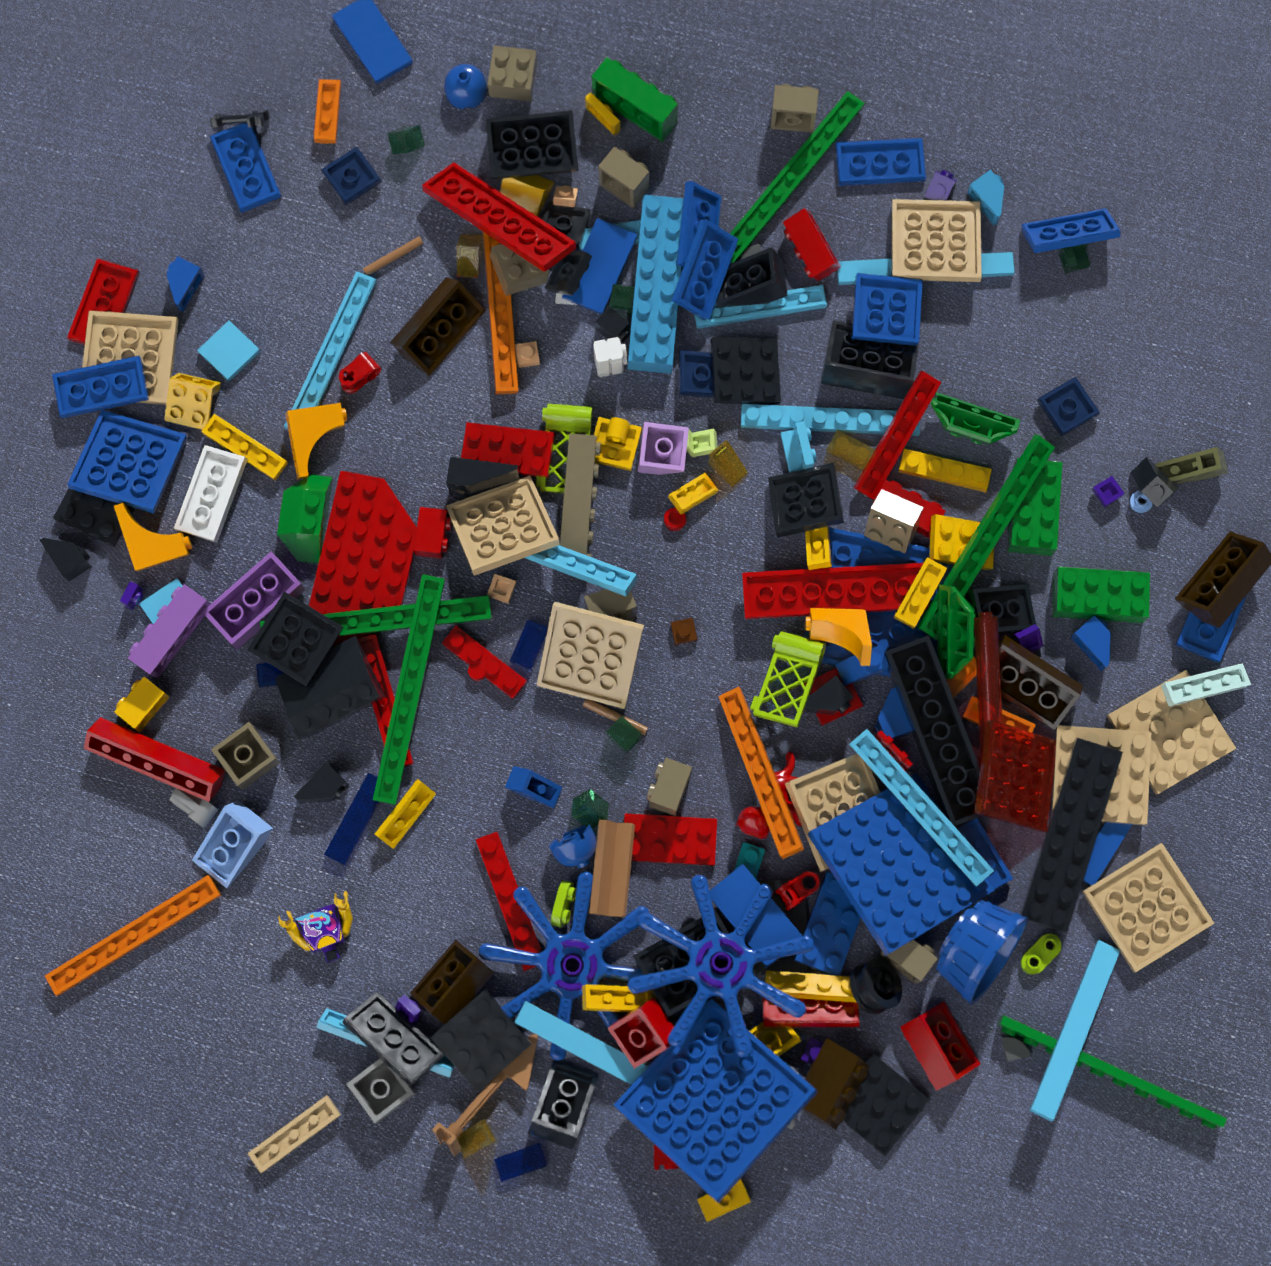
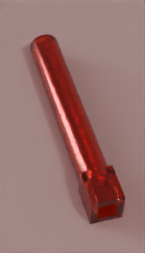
(987, 672)

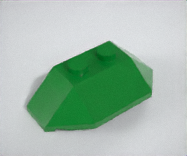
(972, 421)
(305, 517)
(954, 631)

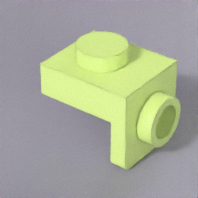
(701, 442)

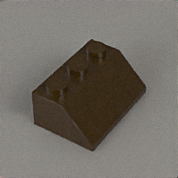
(451, 982)
(836, 1078)

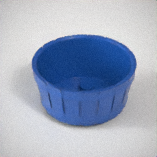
(979, 948)

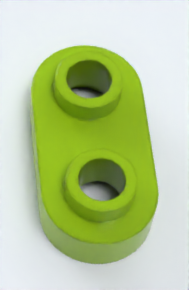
(561, 912)
(1040, 953)

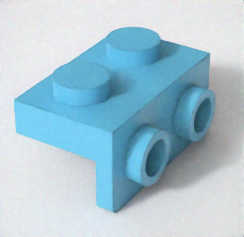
(797, 448)

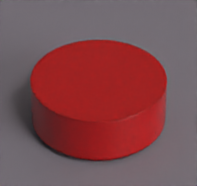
(674, 520)

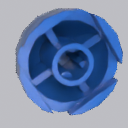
(465, 86)
(575, 847)

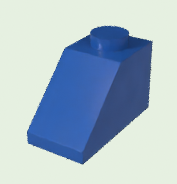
(183, 280)
(1094, 641)
(851, 670)
(893, 718)
(533, 786)

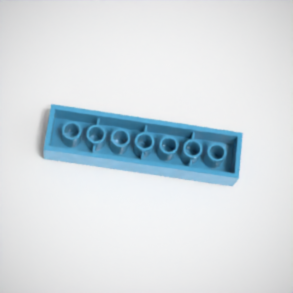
(655, 283)

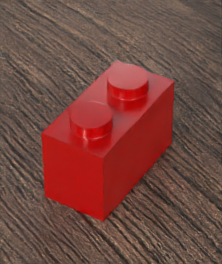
(431, 533)

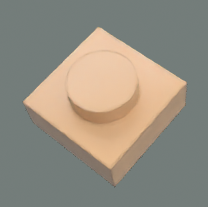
(565, 196)
(527, 354)
(501, 588)

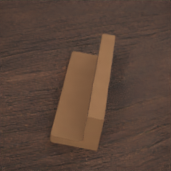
(612, 869)

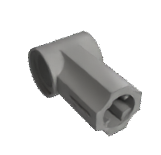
(197, 808)

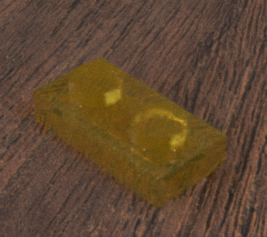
(850, 450)

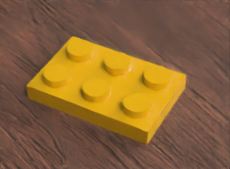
(950, 538)

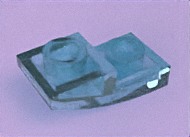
(789, 679)

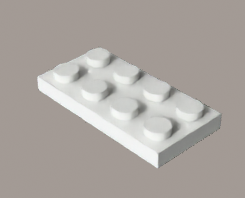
(210, 493)

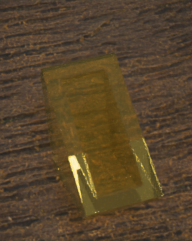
(468, 255)
(727, 464)
(476, 1138)

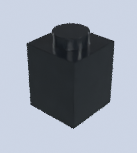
(612, 325)

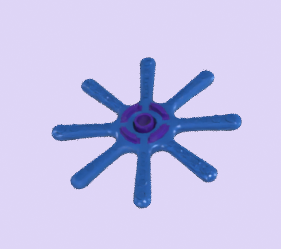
(560, 949)
(716, 981)

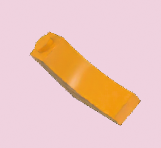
(308, 426)
(149, 548)
(844, 628)

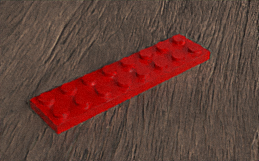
(499, 217)
(796, 591)

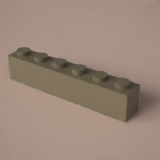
(580, 493)

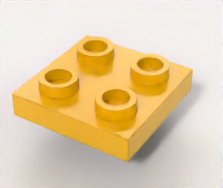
(618, 442)

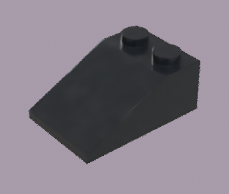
(754, 280)
(474, 477)
(1008, 603)
(563, 1104)

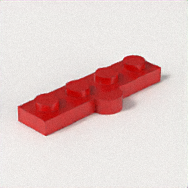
(483, 663)

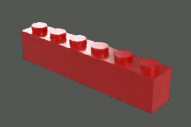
(154, 759)

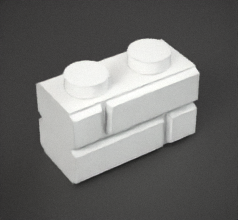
(609, 356)

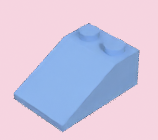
(232, 843)

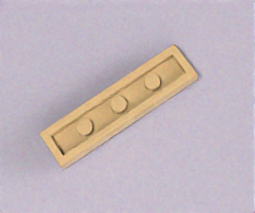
(294, 1134)

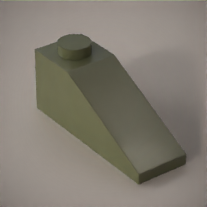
(1195, 466)

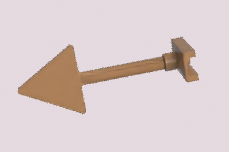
(518, 1070)

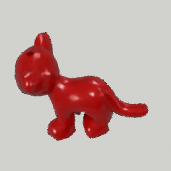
(752, 819)

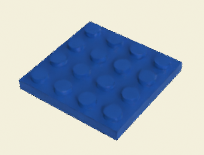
(127, 461)

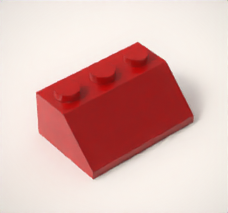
(940, 1046)

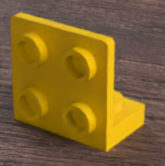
(190, 400)

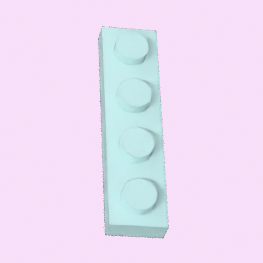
(1205, 685)

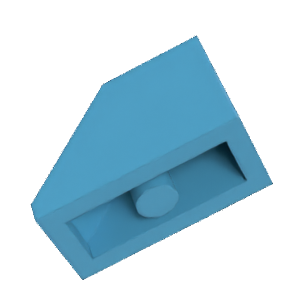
(989, 192)

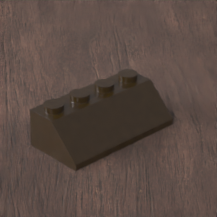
(437, 326)
(1225, 578)
(1035, 684)

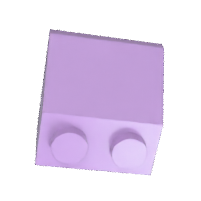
(662, 449)

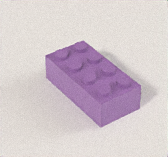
(251, 600)
(169, 631)

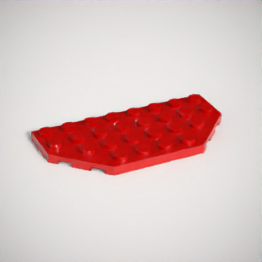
(364, 549)

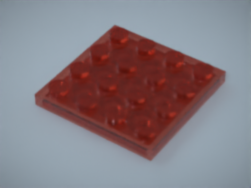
(1016, 776)

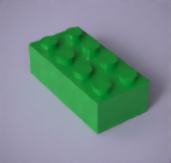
(635, 99)
(1037, 518)
(1101, 593)

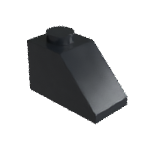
(1153, 482)
(67, 557)
(829, 699)
(323, 787)

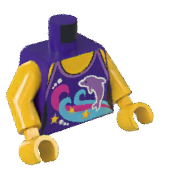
(322, 928)

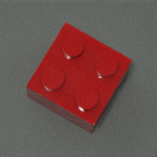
(642, 1032)

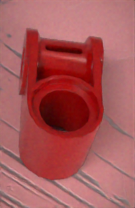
(360, 372)
(797, 890)

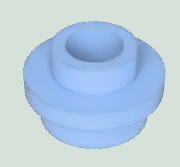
(1136, 506)

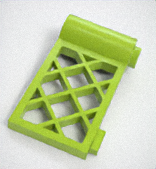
(564, 419)
(793, 650)

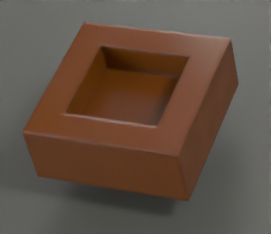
(684, 631)

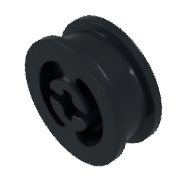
(876, 986)

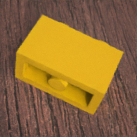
(141, 704)

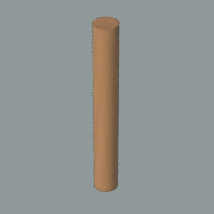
(392, 256)
(612, 715)

